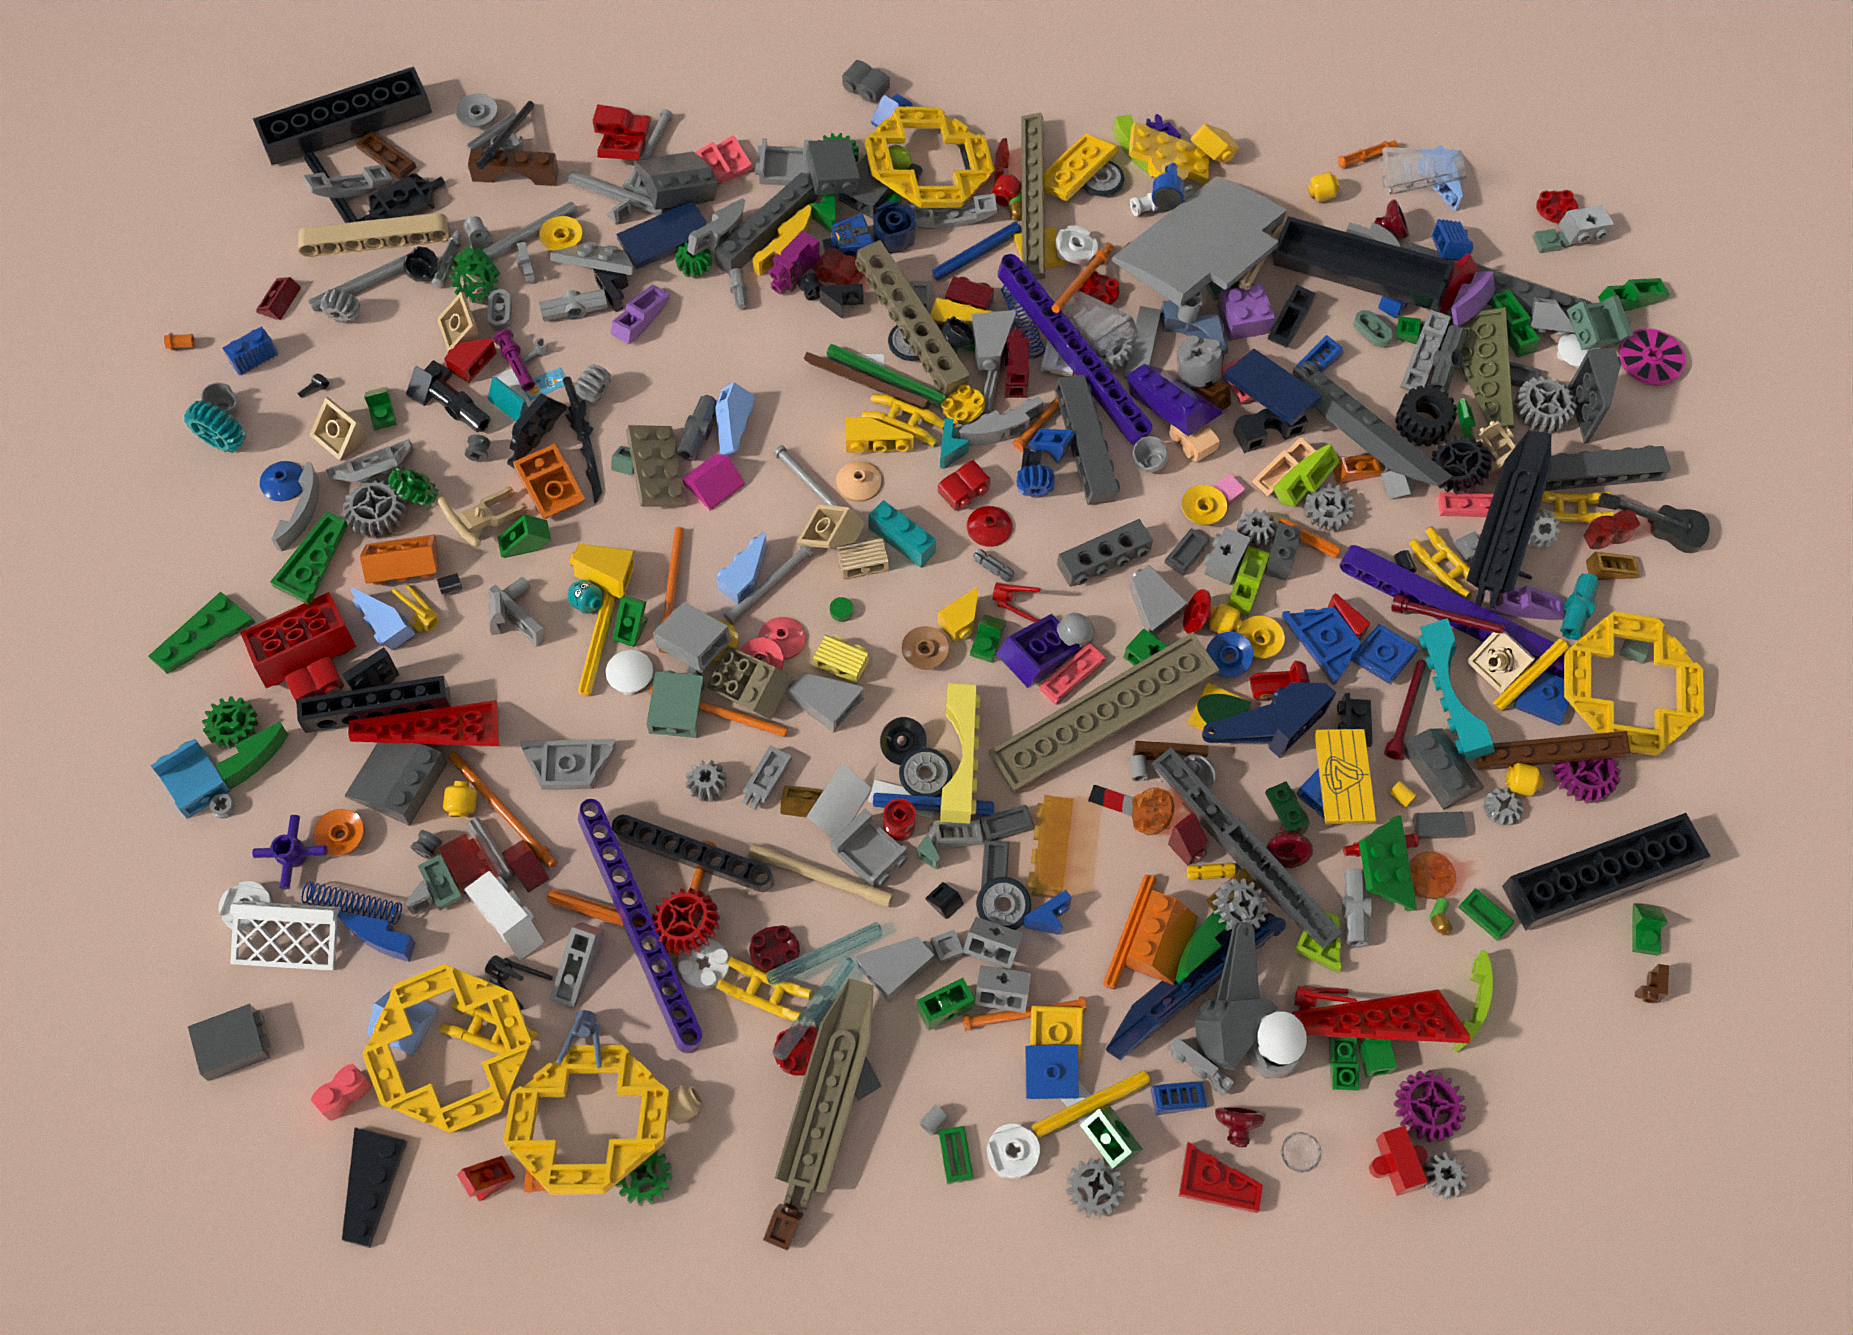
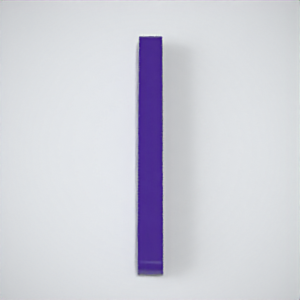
(1074, 349)
(1397, 580)
(643, 934)

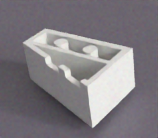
(505, 914)

